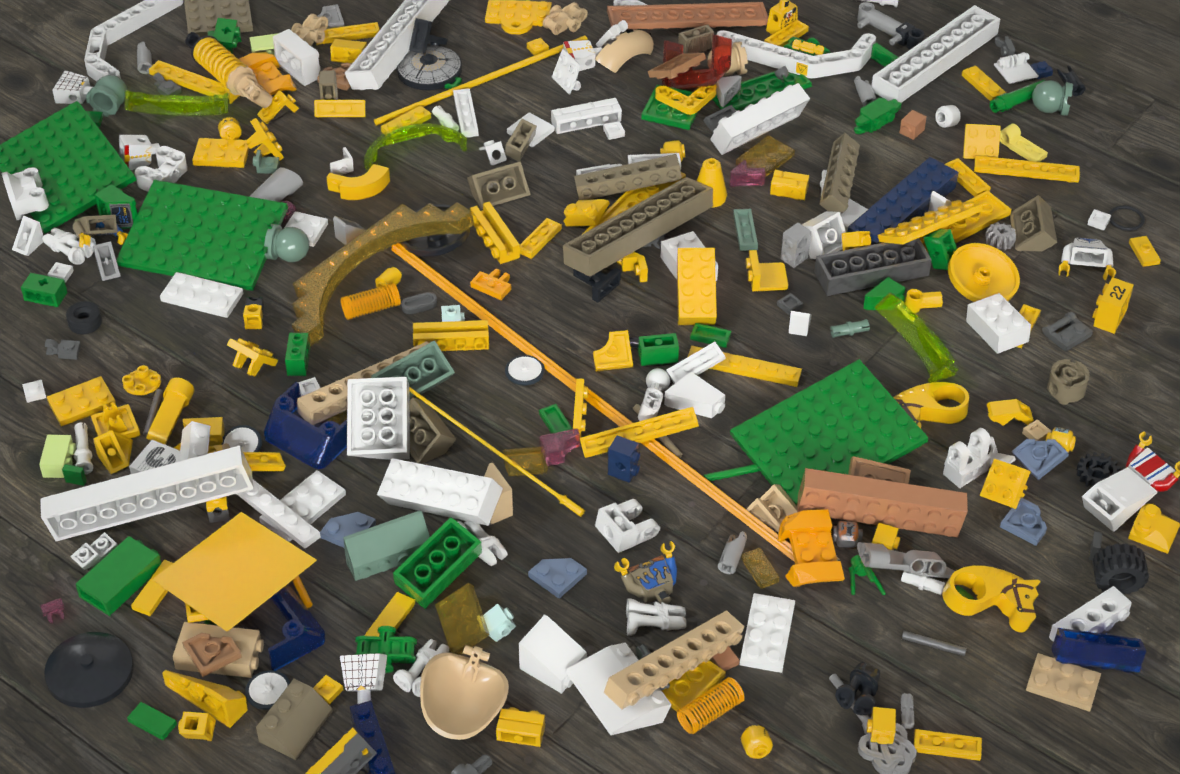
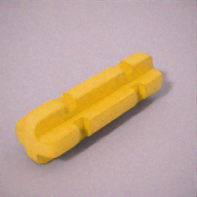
(808, 47)

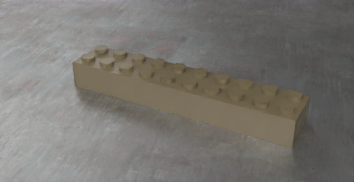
(637, 226)

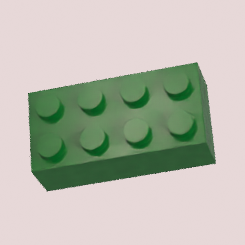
(437, 562)

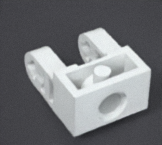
(970, 461)
(619, 531)

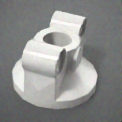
(25, 192)

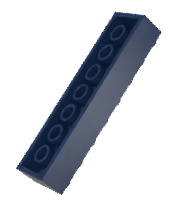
(907, 199)

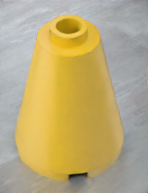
(712, 176)

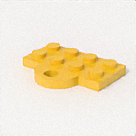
(517, 15)

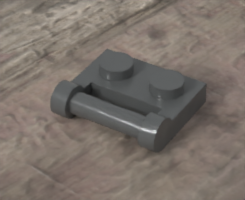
(1071, 335)

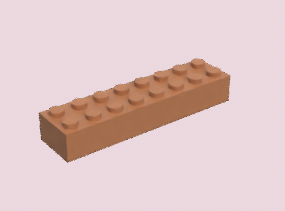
(883, 502)

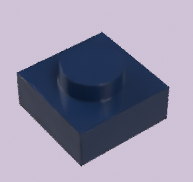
(1042, 69)

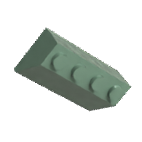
(423, 369)
(384, 545)

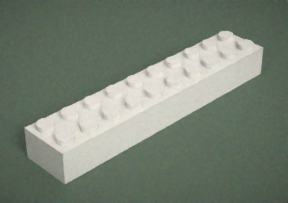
(390, 44)
(935, 54)
(146, 493)

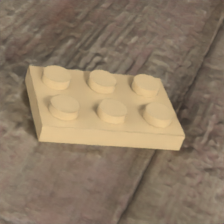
(1063, 682)

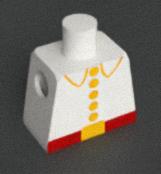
(582, 52)
(136, 150)

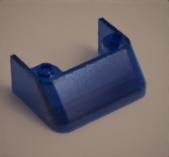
(300, 438)
(301, 631)

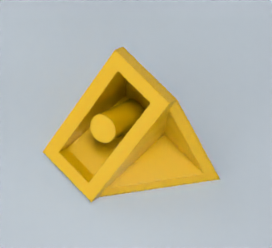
(113, 450)

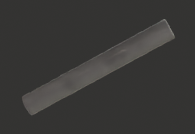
(153, 410)
(934, 643)

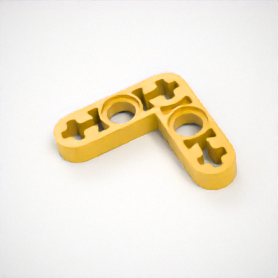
(687, 105)

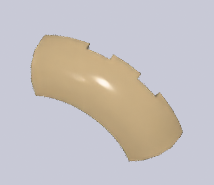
(624, 48)

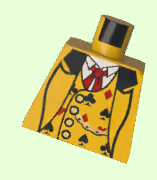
(781, 16)

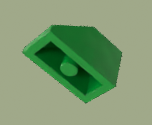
(880, 291)

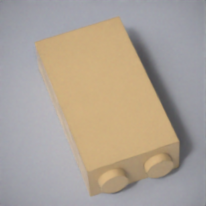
(247, 641)

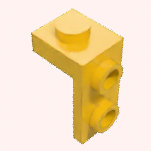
(276, 105)

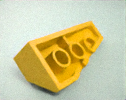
(212, 698)

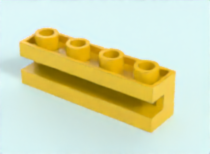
(495, 233)
(453, 334)

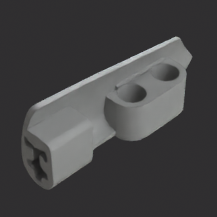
(278, 185)
(917, 562)

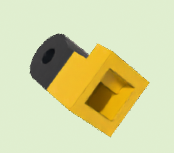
(253, 313)

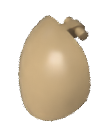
(461, 693)

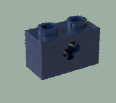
(623, 459)

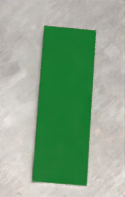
(763, 86)

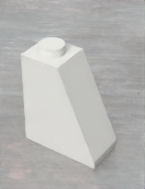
(695, 393)

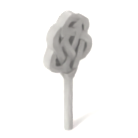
(885, 763)

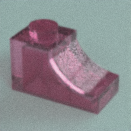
(558, 444)

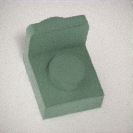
(265, 165)

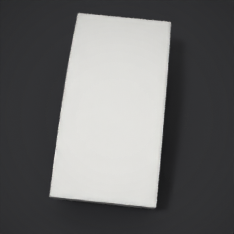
(91, 555)

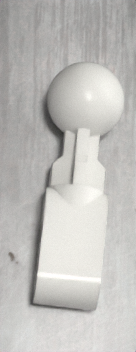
(657, 381)

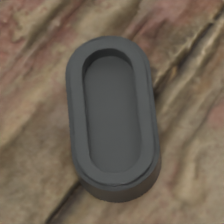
(419, 303)

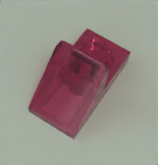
(747, 176)

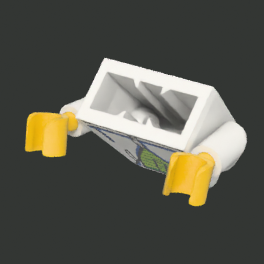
(1089, 253)

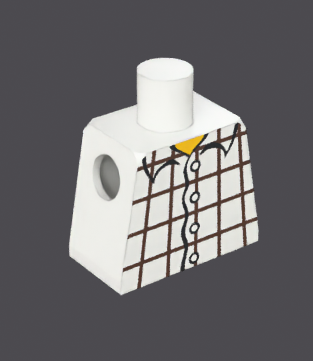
(71, 88)
(363, 674)

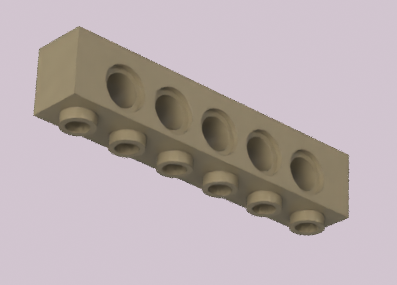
(840, 174)
(628, 177)

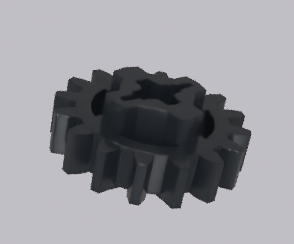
(1098, 468)

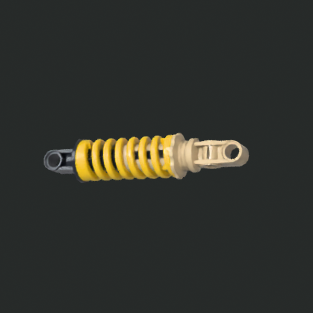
(227, 68)

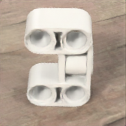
(171, 167)

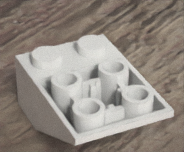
(1118, 498)

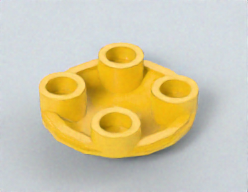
(141, 381)

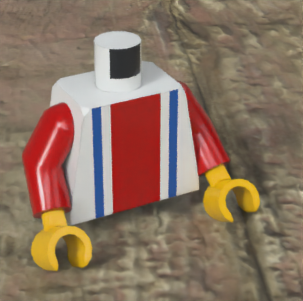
(1152, 467)

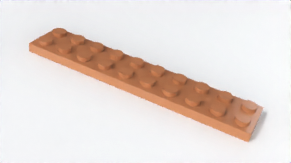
(689, 15)

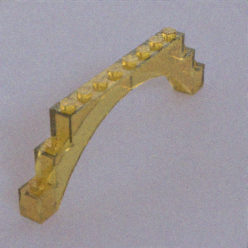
(398, 226)

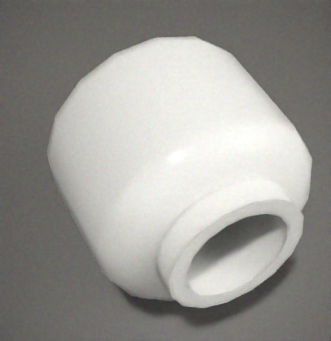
(947, 116)

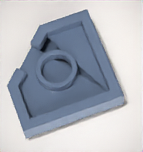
(1040, 455)
(1025, 522)
(345, 525)
(557, 575)

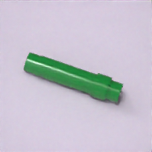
(1008, 100)

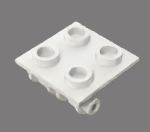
(1015, 68)
(567, 72)

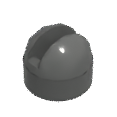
(782, 71)

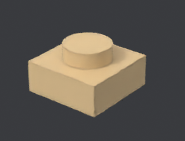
(1036, 431)

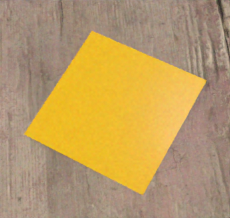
(234, 571)

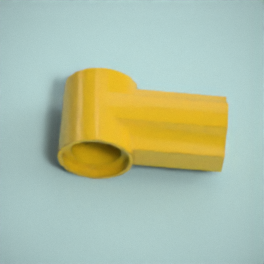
(917, 300)

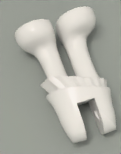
(63, 240)
(489, 543)
(665, 616)
(408, 679)

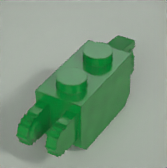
(876, 115)

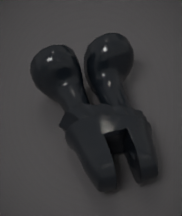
(866, 683)

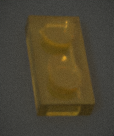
(760, 568)

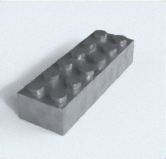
(871, 265)

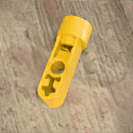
(176, 397)

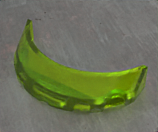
(176, 104)
(409, 132)
(922, 339)

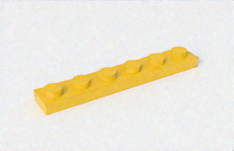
(191, 80)
(1026, 169)
(756, 368)
(641, 431)

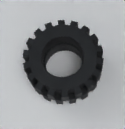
(1120, 567)

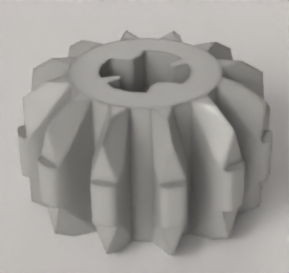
(1000, 236)

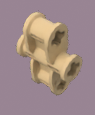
(568, 17)
(311, 29)

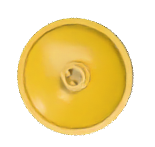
(983, 271)

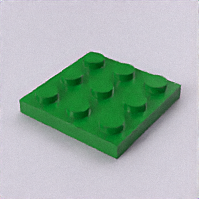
(664, 114)

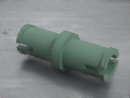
(849, 328)

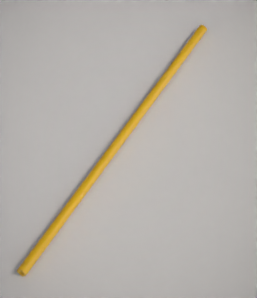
(473, 83)

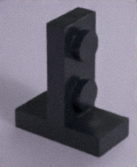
(421, 37)
(600, 282)

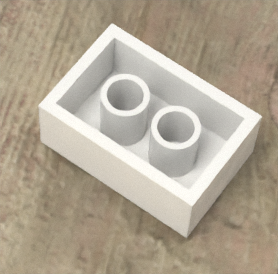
(296, 57)
(670, 246)
(998, 323)

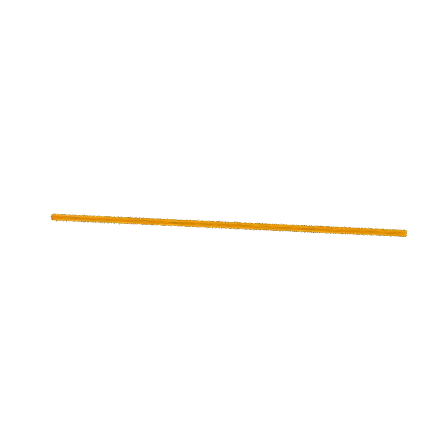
(596, 401)

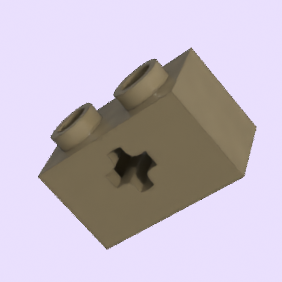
(520, 140)

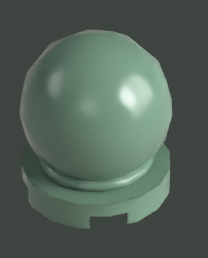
(107, 95)
(1051, 96)
(288, 243)

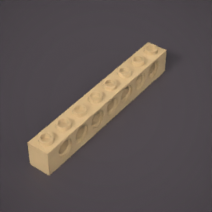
(334, 397)
(673, 660)

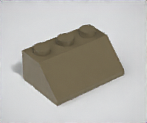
(499, 185)
(1033, 226)
(427, 432)
(293, 719)

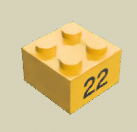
(1112, 305)

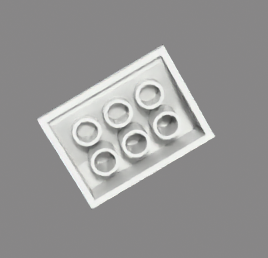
(378, 418)
(591, 679)

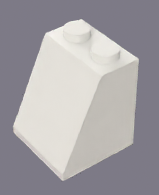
(548, 653)

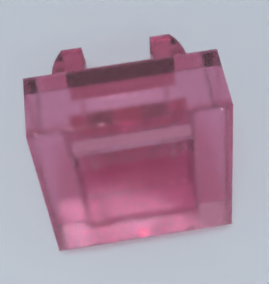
(51, 608)

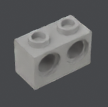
(795, 245)

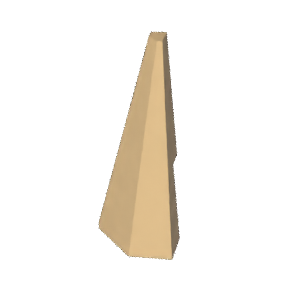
(773, 507)

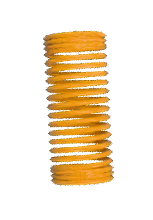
(347, 303)
(727, 692)

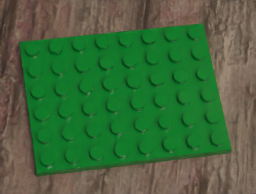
(71, 162)
(201, 234)
(826, 427)

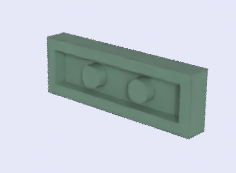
(745, 229)

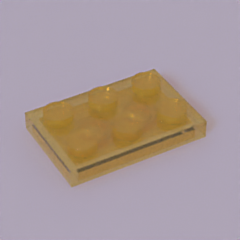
(768, 154)
(462, 619)

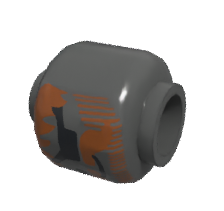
(847, 534)

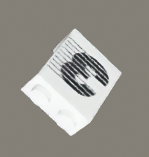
(154, 456)

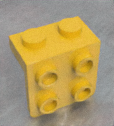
(765, 275)

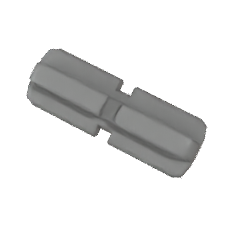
(907, 711)

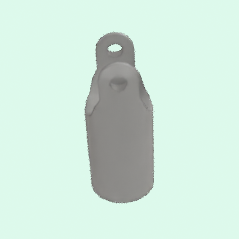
(144, 58)
(865, 91)
(732, 553)

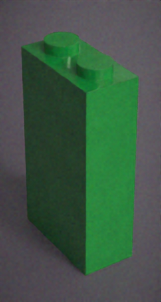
(118, 575)

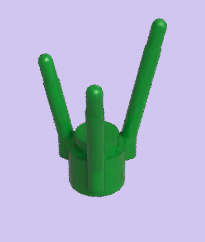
(859, 569)

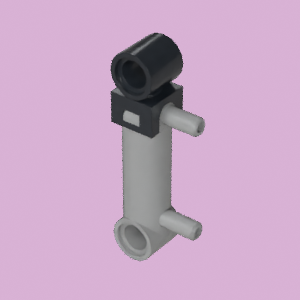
(901, 33)

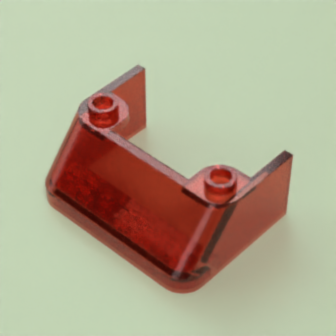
(700, 78)

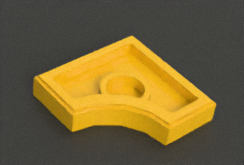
(615, 353)

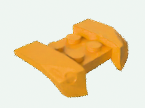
(266, 72)
(811, 548)

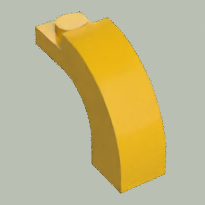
(360, 187)

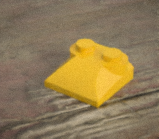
(585, 212)
(1154, 528)

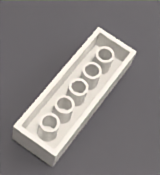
(759, 118)
(440, 491)

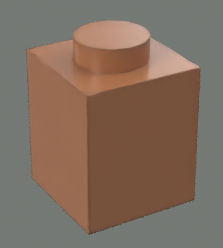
(912, 124)

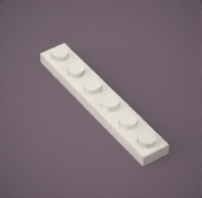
(280, 515)

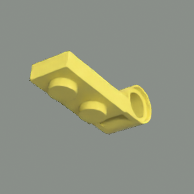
(1011, 138)

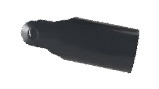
(1071, 76)

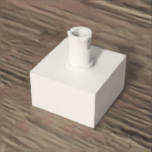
(825, 233)

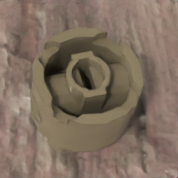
(1068, 381)

